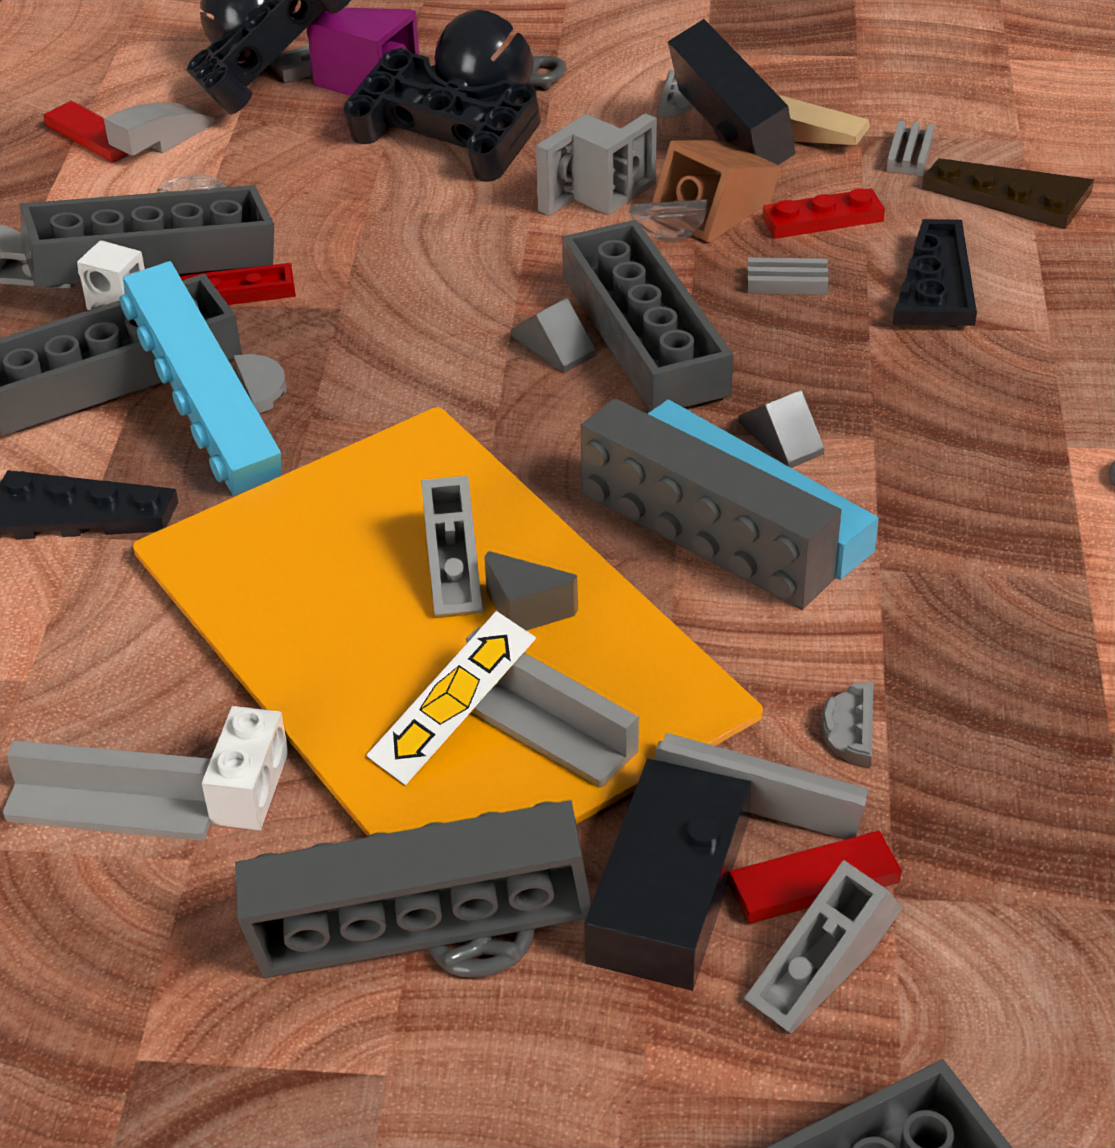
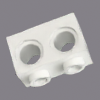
(103, 272)
(245, 768)

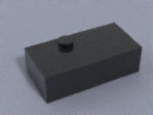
(731, 94)
(667, 874)

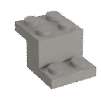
(596, 164)

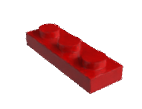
(823, 213)

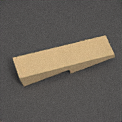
(824, 125)

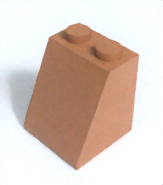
(722, 173)

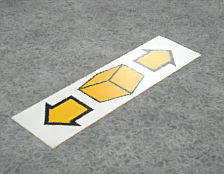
(450, 697)

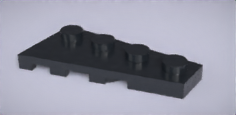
(938, 279)
(76, 505)

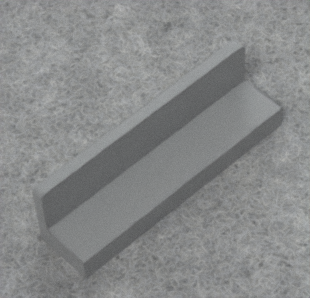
(561, 719)
(776, 789)
(107, 790)

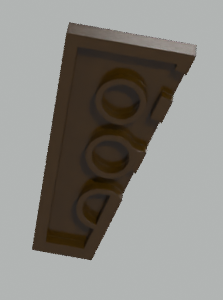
(1020, 192)

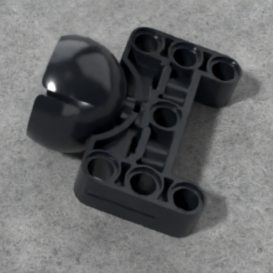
(251, 34)
(488, 111)

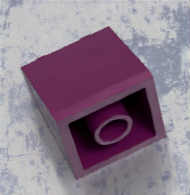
(354, 40)

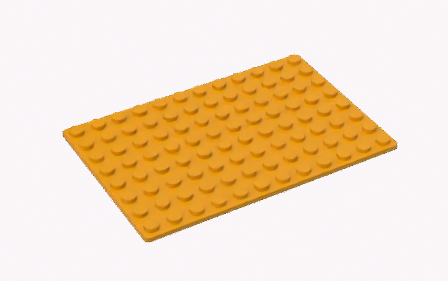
(329, 617)

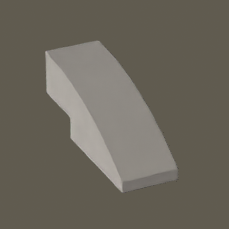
(154, 126)

